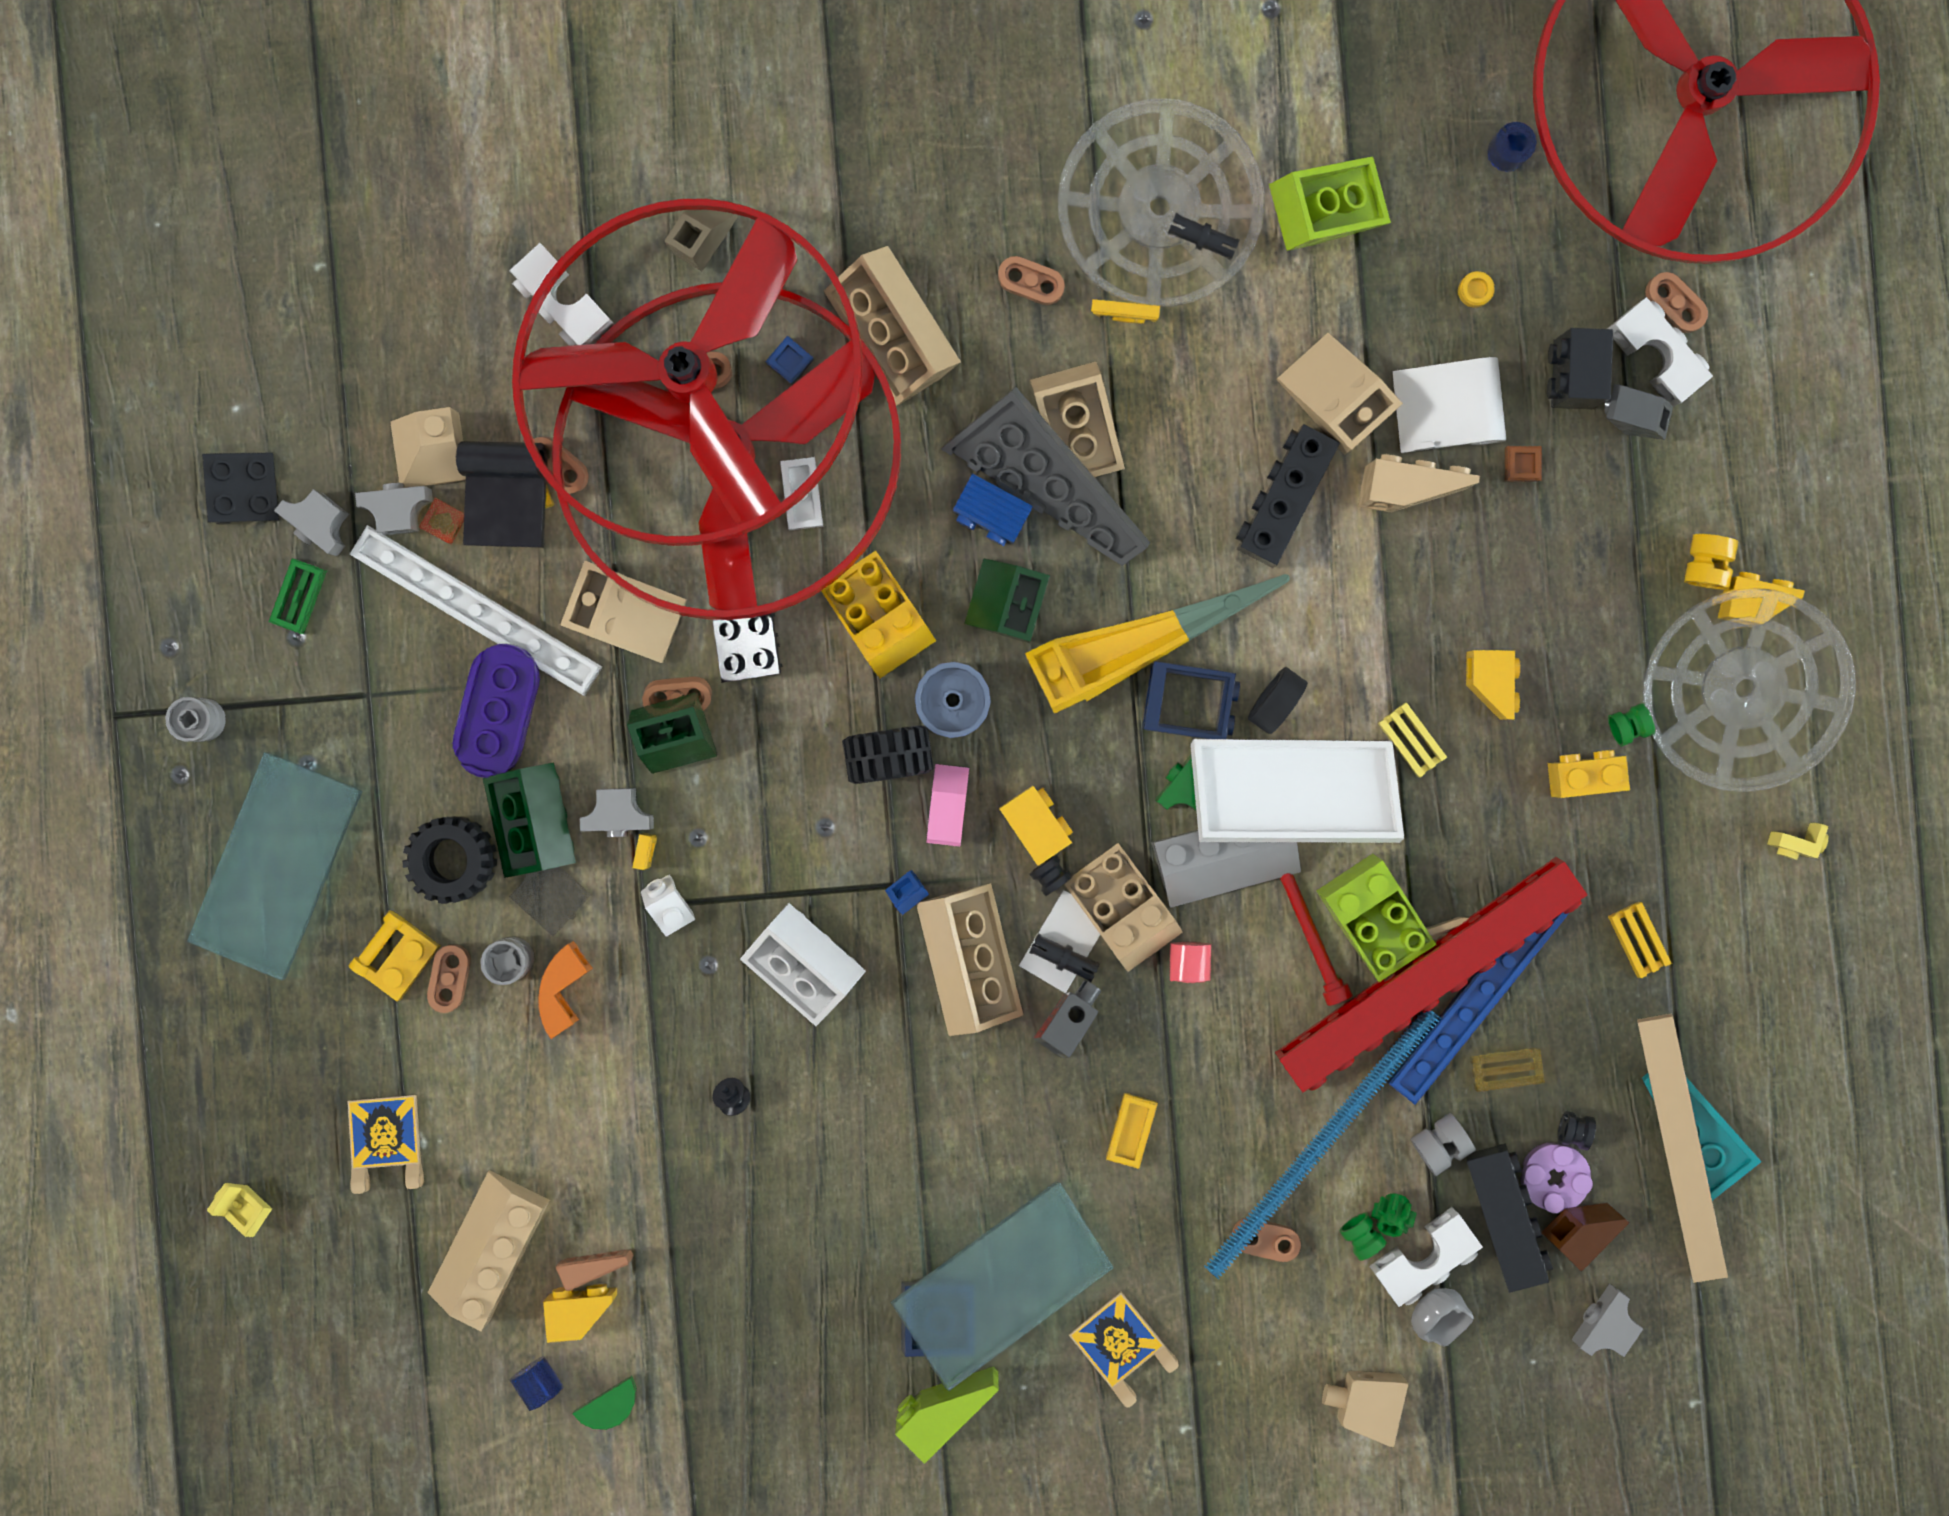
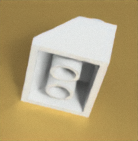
(802, 964)

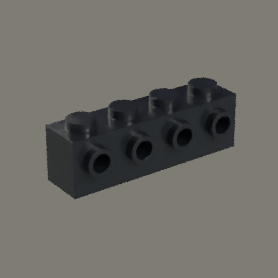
(1287, 495)
(1508, 1219)

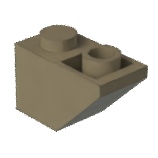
(699, 235)

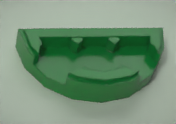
(609, 1407)

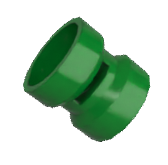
(1631, 724)
(1364, 1239)

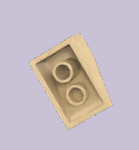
(1080, 414)

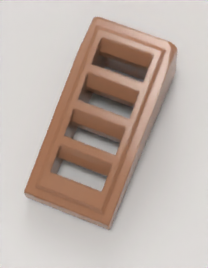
(583, 1269)

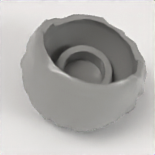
(1441, 1316)

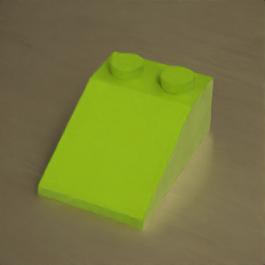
(1329, 202)
(937, 1413)

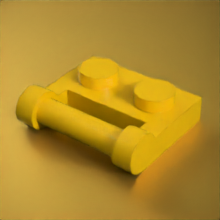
(404, 961)

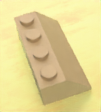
(894, 323)
(969, 960)
(487, 1250)

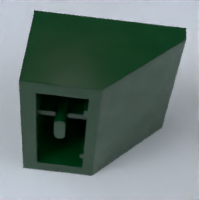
(1007, 600)
(671, 733)

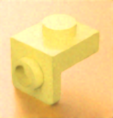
(1791, 847)
(240, 1207)

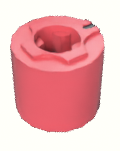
(1190, 962)

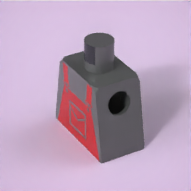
(1058, 1031)

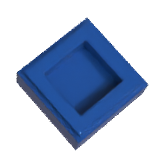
(789, 360)
(906, 892)

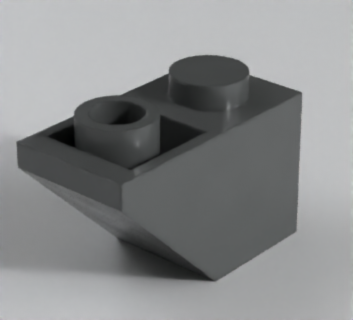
(1638, 412)

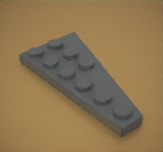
(1036, 466)

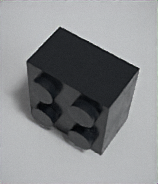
(1580, 368)

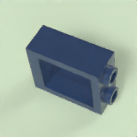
(1229, 693)

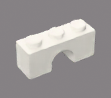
(581, 322)
(1681, 370)
(1451, 1246)

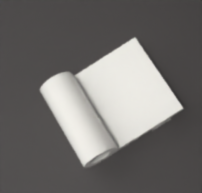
(1450, 405)

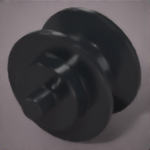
(731, 1096)

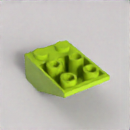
(1376, 917)

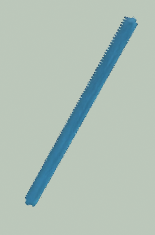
(1320, 1143)

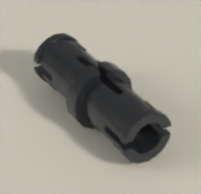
(1203, 236)
(1064, 957)

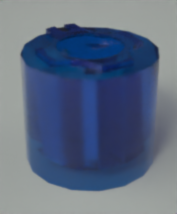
(1512, 146)
(536, 1383)

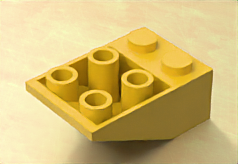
(878, 615)

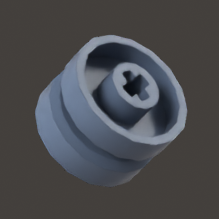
(932, 696)

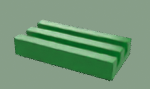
(303, 619)

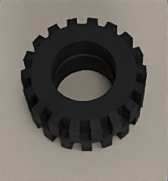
(888, 754)
(421, 859)

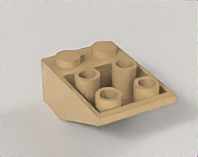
(1339, 392)
(1398, 485)
(619, 618)
(1123, 907)

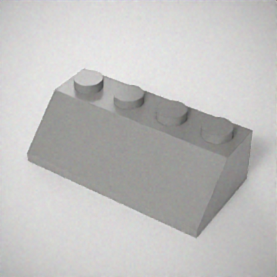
(1206, 869)

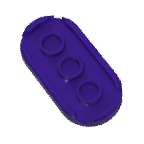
(496, 710)

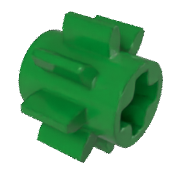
(1393, 1215)

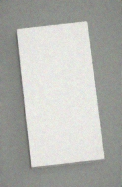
(1296, 791)

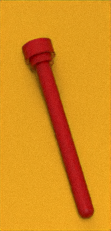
(1335, 989)

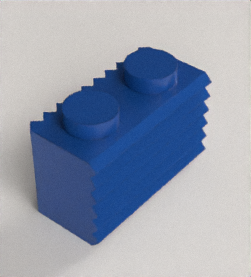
(991, 510)

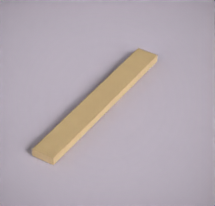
(1682, 1147)

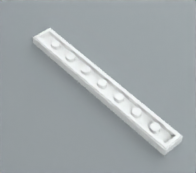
(474, 609)

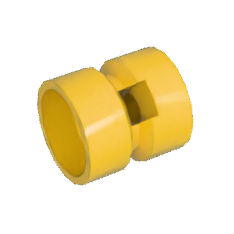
(1711, 561)

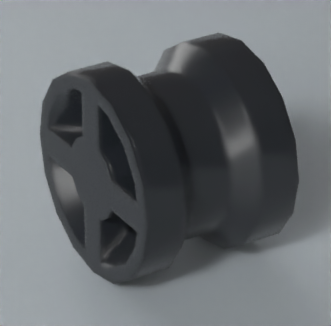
(1050, 875)
(1576, 1130)

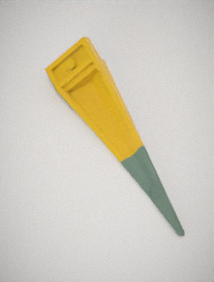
(1096, 660)

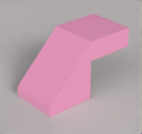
(947, 805)

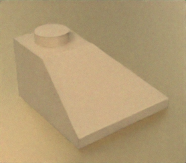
(427, 447)

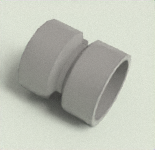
(195, 719)
(507, 960)
(1443, 1144)

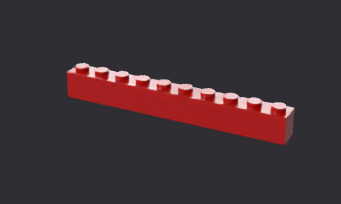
(1443, 968)

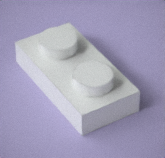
(808, 511)

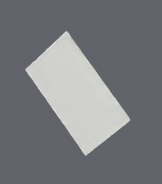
(1065, 926)

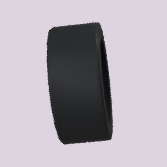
(1277, 700)

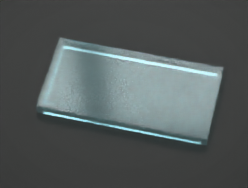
(274, 866)
(1002, 1285)

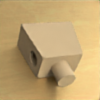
(1369, 1404)

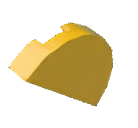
(1125, 311)

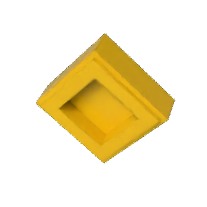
(644, 851)

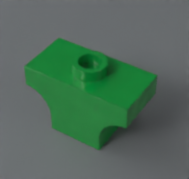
(1180, 786)

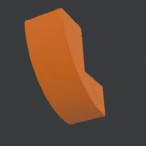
(561, 972)

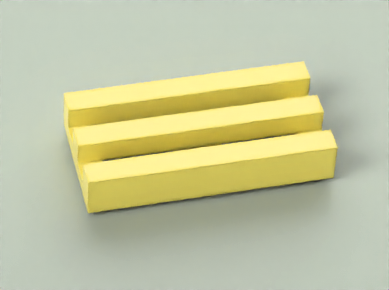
(1425, 735)

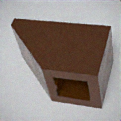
(1584, 1232)

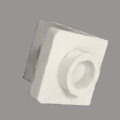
(666, 905)

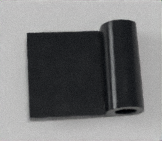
(502, 494)

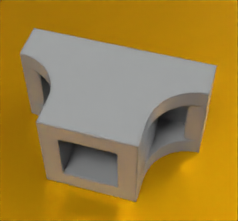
(395, 507)
(316, 521)
(616, 813)
(1608, 1324)

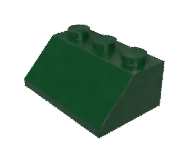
(529, 820)

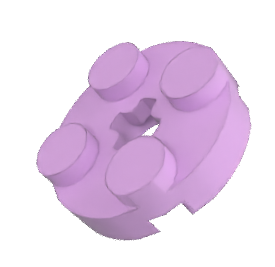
(1574, 1183)

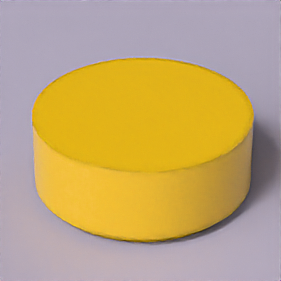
(1476, 289)

